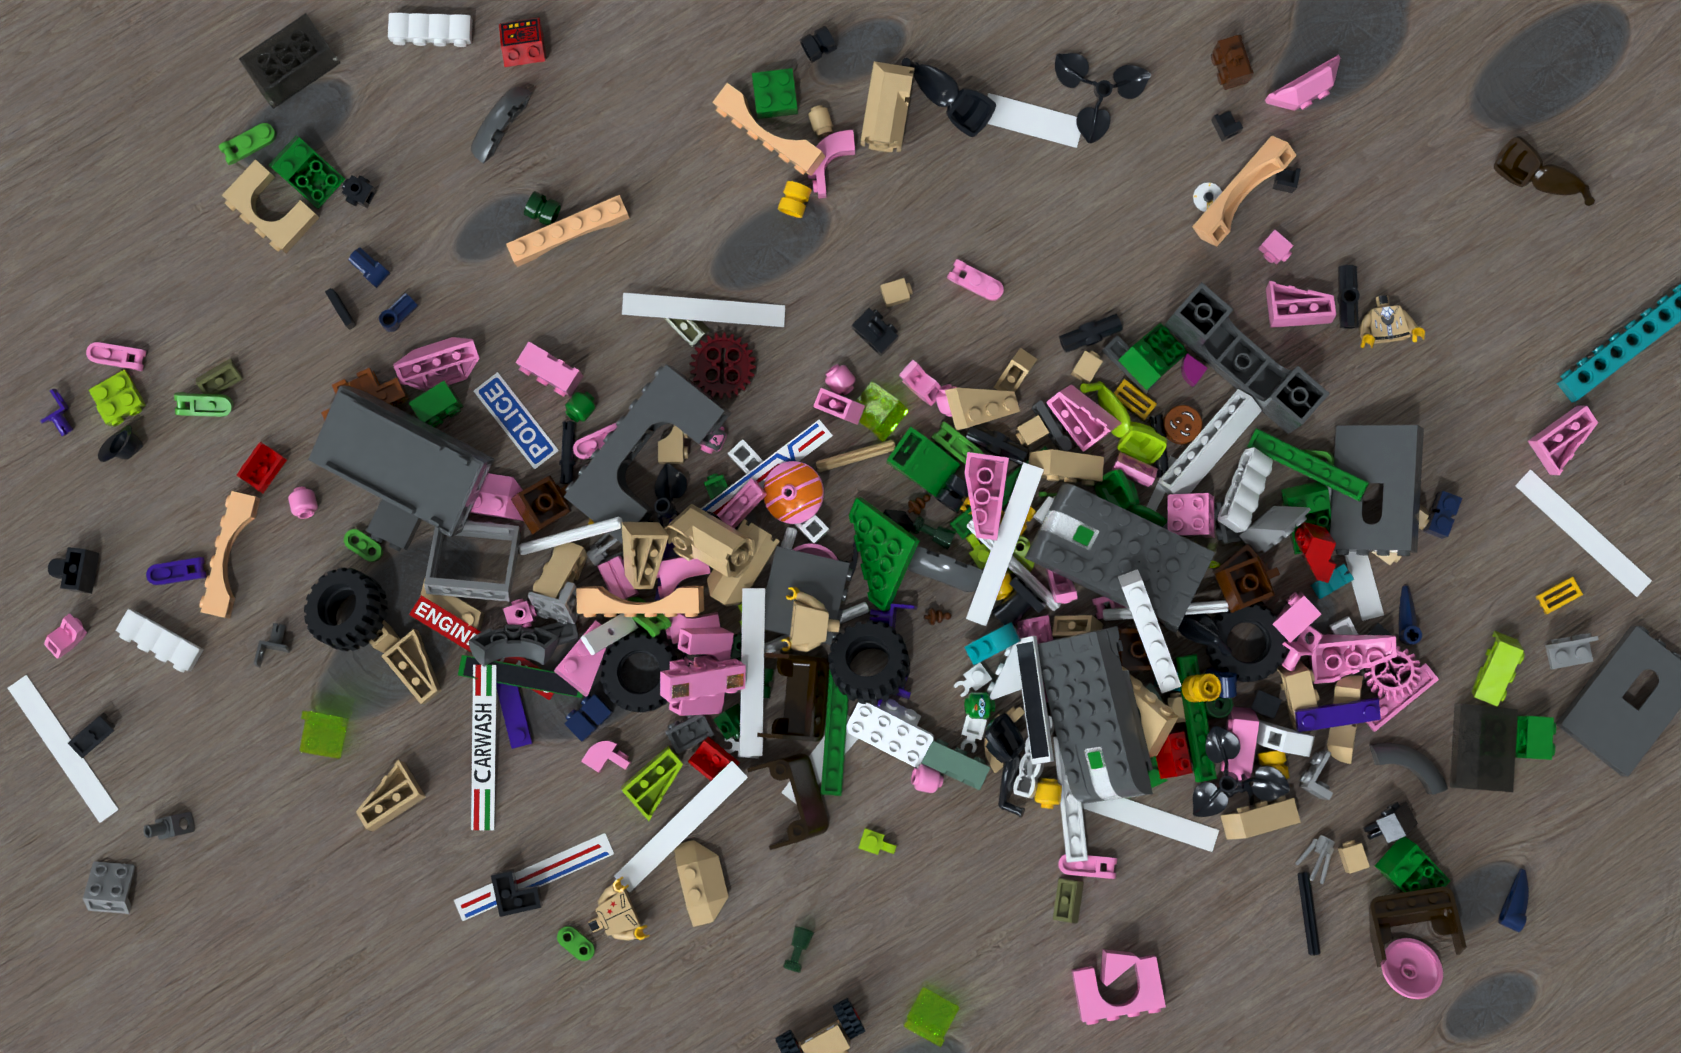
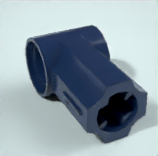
(372, 269)
(399, 310)
(1228, 682)

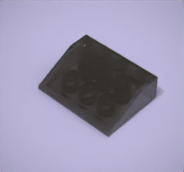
(289, 61)
(1483, 748)

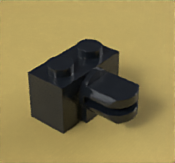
(875, 331)
(76, 570)
(1393, 823)

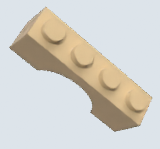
(672, 448)

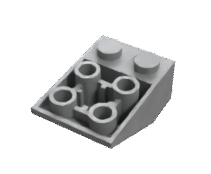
(1273, 527)

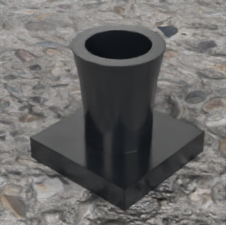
(1018, 603)

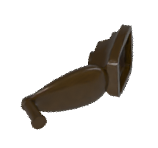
(1521, 164)

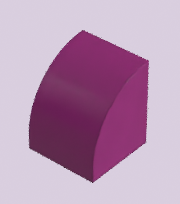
(1192, 370)

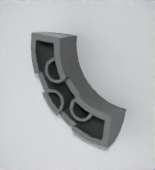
(502, 113)
(945, 570)
(513, 642)
(1414, 761)

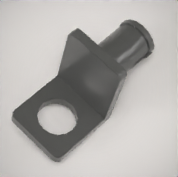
(274, 643)
(169, 826)

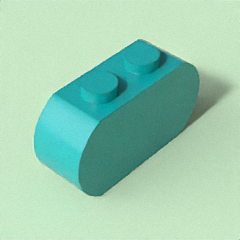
(992, 643)

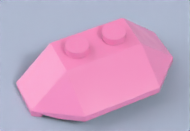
(1307, 87)
(437, 362)
(496, 498)

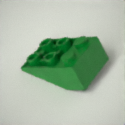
(306, 171)
(1153, 356)
(922, 462)
(1311, 495)
(1410, 868)

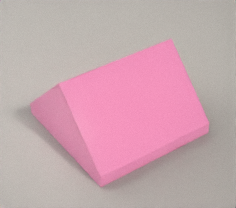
(1115, 964)

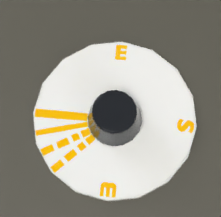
(1205, 195)

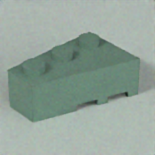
(956, 764)

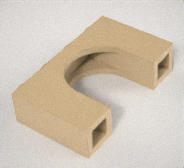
(243, 197)
(1156, 717)

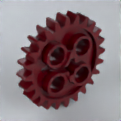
(704, 365)

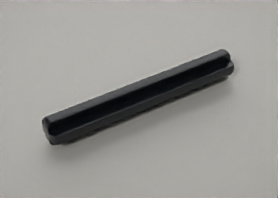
(1309, 913)

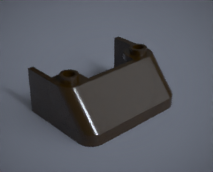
(804, 698)
(807, 797)
(1414, 907)

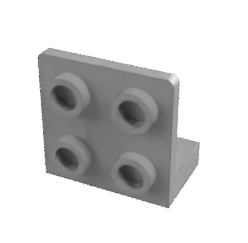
(561, 609)
(1568, 652)
(1309, 777)
(109, 887)

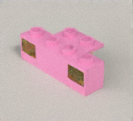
(705, 679)

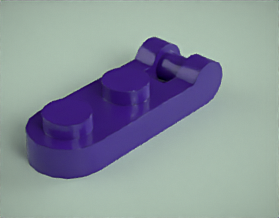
(176, 571)

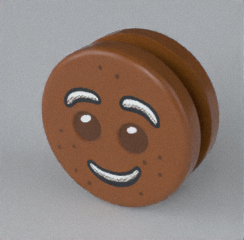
(1182, 424)

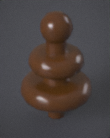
(917, 504)
(936, 616)

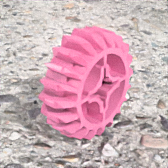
(1387, 677)

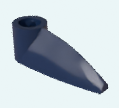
(1408, 618)
(1516, 904)

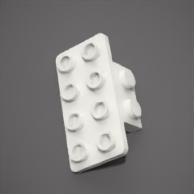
(891, 730)

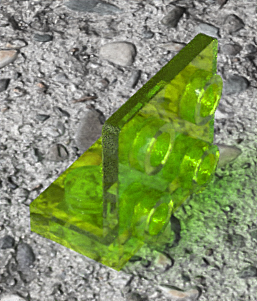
(881, 411)
(323, 734)
(931, 1016)

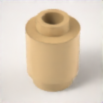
(820, 121)

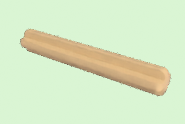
(856, 455)

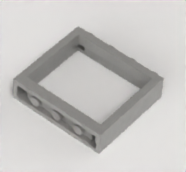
(474, 589)

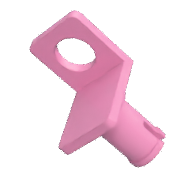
(1300, 648)

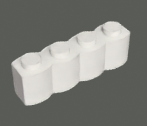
(430, 28)
(1245, 490)
(159, 640)
(1027, 780)

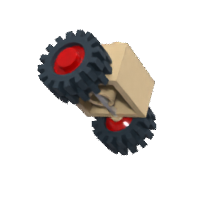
(828, 1039)

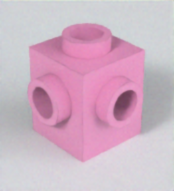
(512, 613)

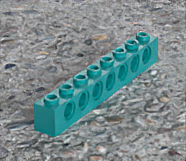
(1575, 389)

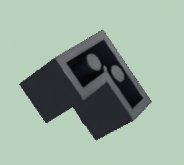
(510, 898)

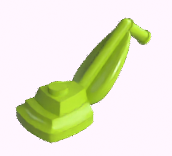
(1136, 438)

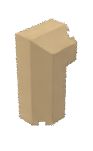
(887, 107)
(710, 541)
(729, 589)

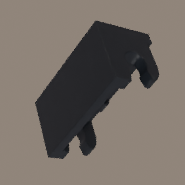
(92, 735)

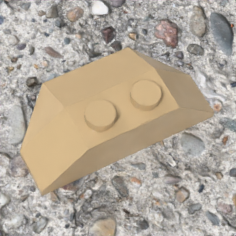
(701, 881)

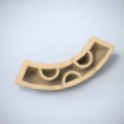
(1342, 738)

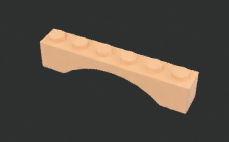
(799, 152)
(1217, 219)
(589, 220)
(239, 513)
(598, 600)

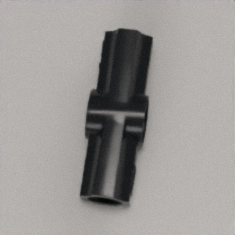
(1348, 310)
(1090, 333)
(997, 443)

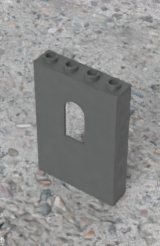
(1379, 456)
(1609, 723)

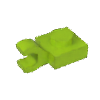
(980, 552)
(873, 842)

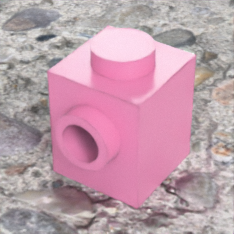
(1276, 248)

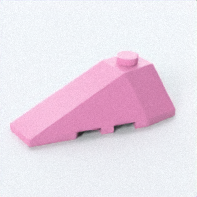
(986, 489)
(1348, 654)

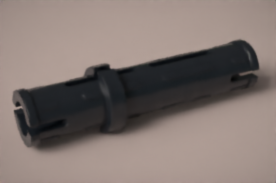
(567, 458)
(1162, 462)

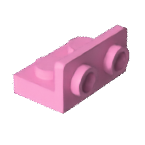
(1135, 469)
(1035, 627)

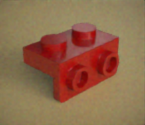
(261, 467)
(711, 759)

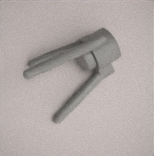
(598, 554)
(1325, 848)

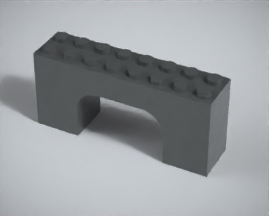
(1281, 393)
(670, 398)

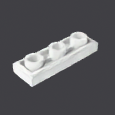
(608, 633)

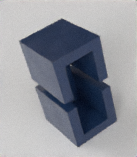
(1441, 523)
(579, 723)

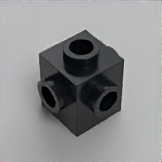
(358, 191)

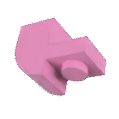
(920, 383)
(65, 637)
(601, 752)

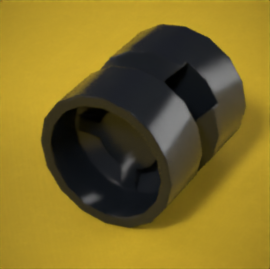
(818, 44)
(958, 487)

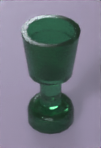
(941, 535)
(800, 941)

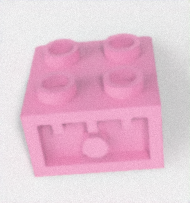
(1191, 514)

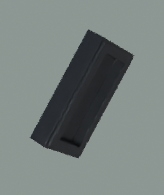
(340, 308)

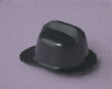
(120, 445)

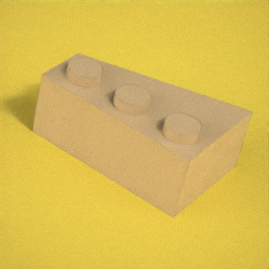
(1068, 466)
(413, 667)

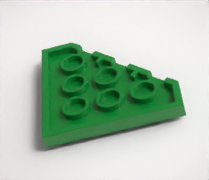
(884, 551)

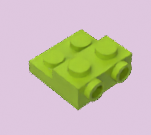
(117, 398)

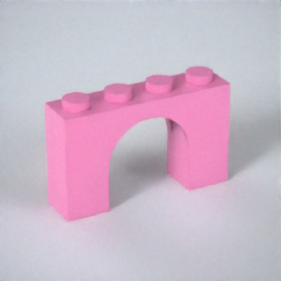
(671, 573)
(717, 645)
(1146, 998)

